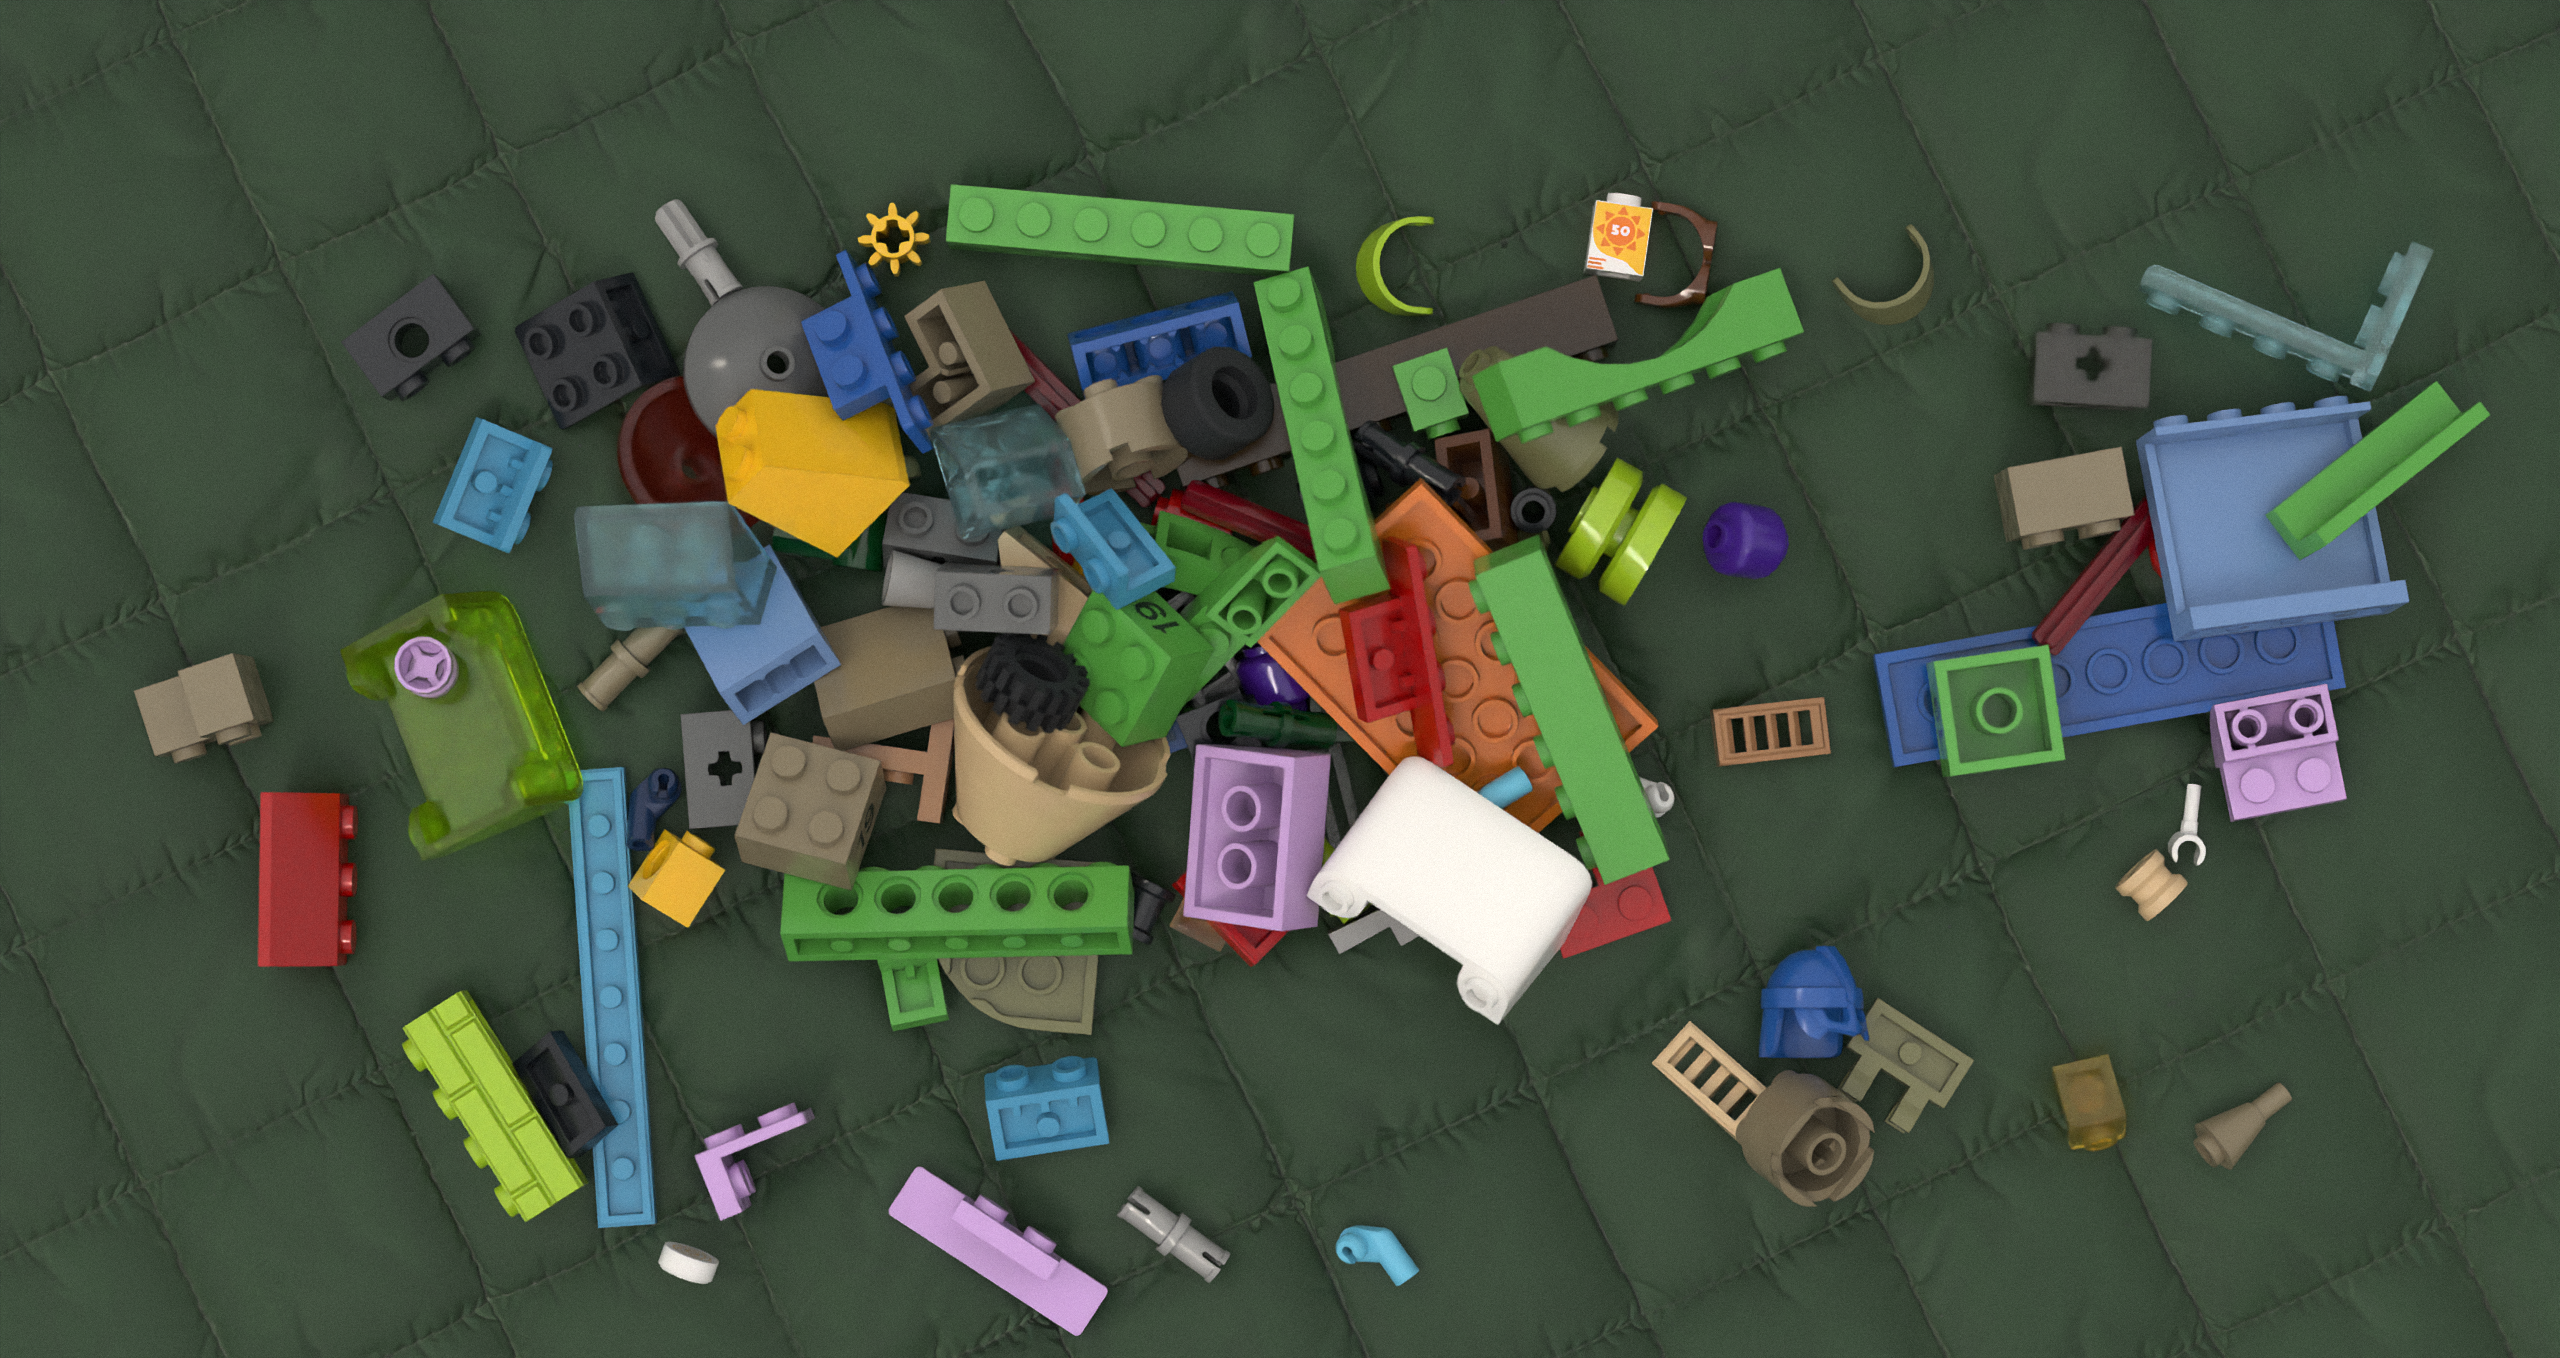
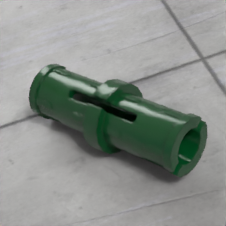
(1277, 724)

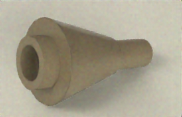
(2230, 1133)

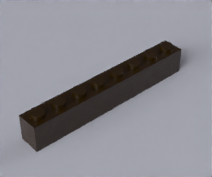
(1564, 319)

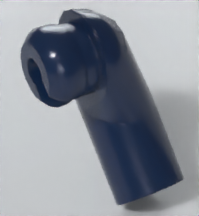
(648, 804)

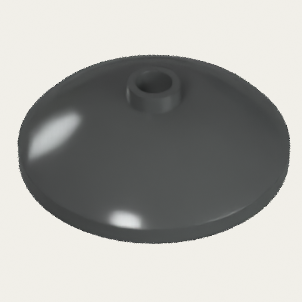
(732, 349)

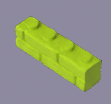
(493, 1105)

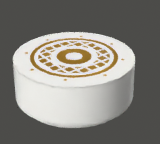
(688, 1262)

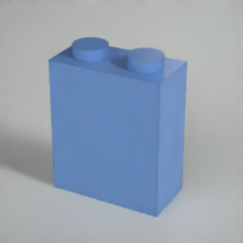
(767, 661)

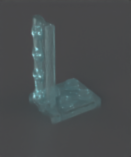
(2279, 336)

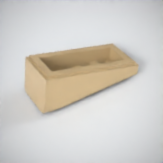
(1679, 1048)

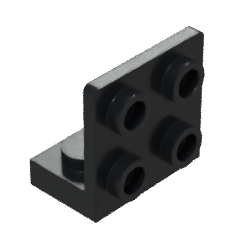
(596, 348)

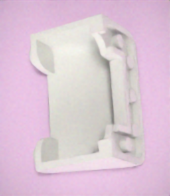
(1459, 880)

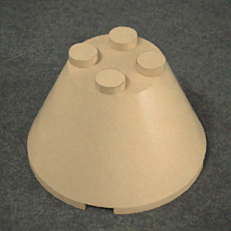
(1040, 790)

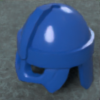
(1810, 1006)

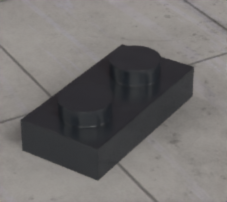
(565, 1094)

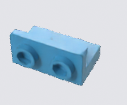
(1045, 1107)

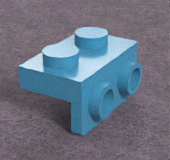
(494, 486)
(1111, 547)

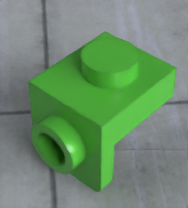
(1431, 394)
(913, 992)

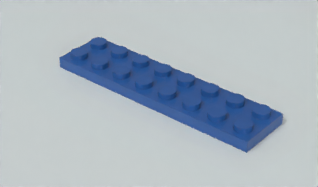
(2118, 674)

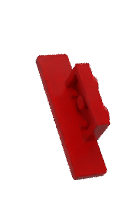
(1395, 655)

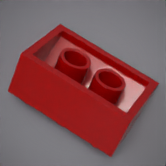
(306, 879)

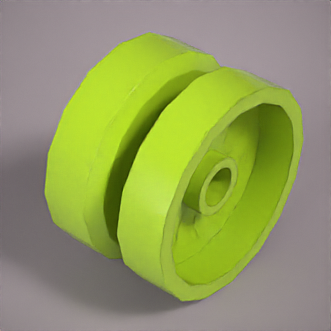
(1620, 531)

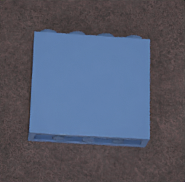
(2218, 550)

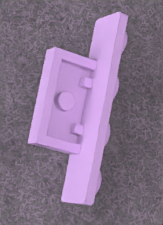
(997, 1250)

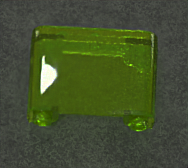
(490, 745)

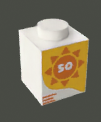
(1618, 238)

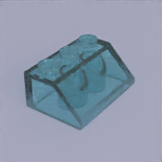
(672, 565)

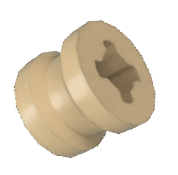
(2151, 885)

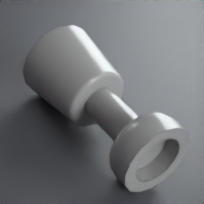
(909, 581)

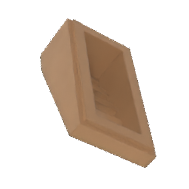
(1724, 739)

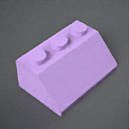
(1256, 835)

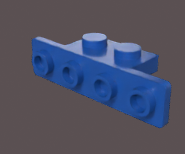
(858, 355)

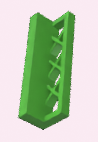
(2372, 469)

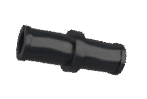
(1406, 461)

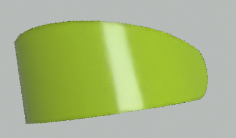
(1369, 272)

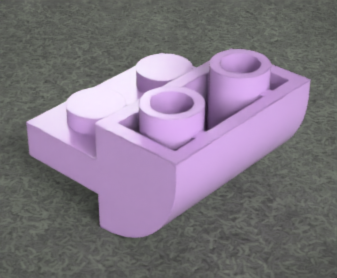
(2277, 752)

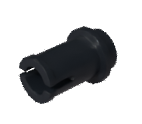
(1528, 522)

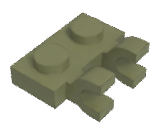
(1910, 1056)

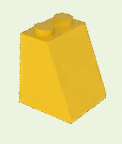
(808, 468)

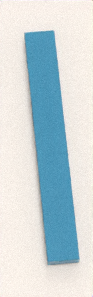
(612, 997)

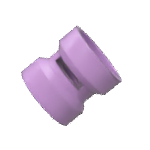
(420, 659)

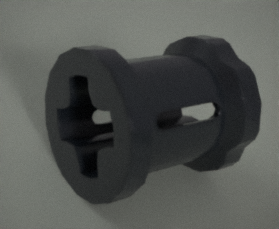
(1148, 905)

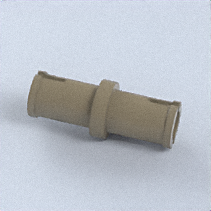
(625, 663)

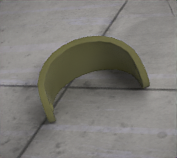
(1899, 309)

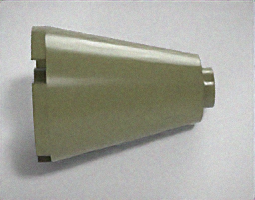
(1554, 459)

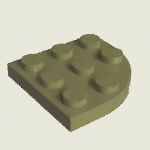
(1027, 990)

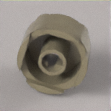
(1120, 434)
(1807, 1139)

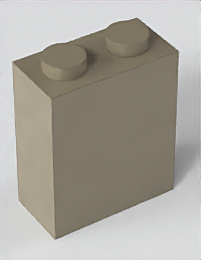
(890, 676)

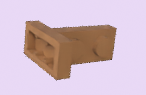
(901, 765)

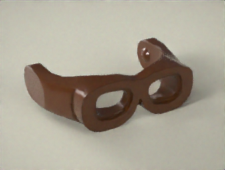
(1696, 291)

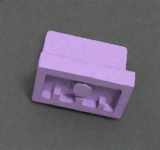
(731, 1181)

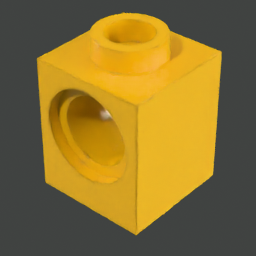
(677, 876)

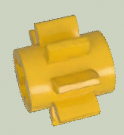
(907, 249)

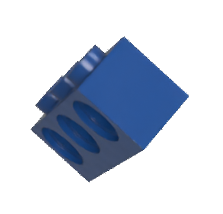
(1157, 340)

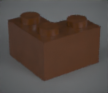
(1488, 485)

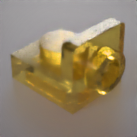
(2090, 1103)

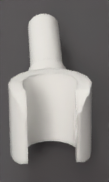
(2189, 826)

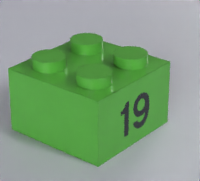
(1137, 664)
(1995, 711)

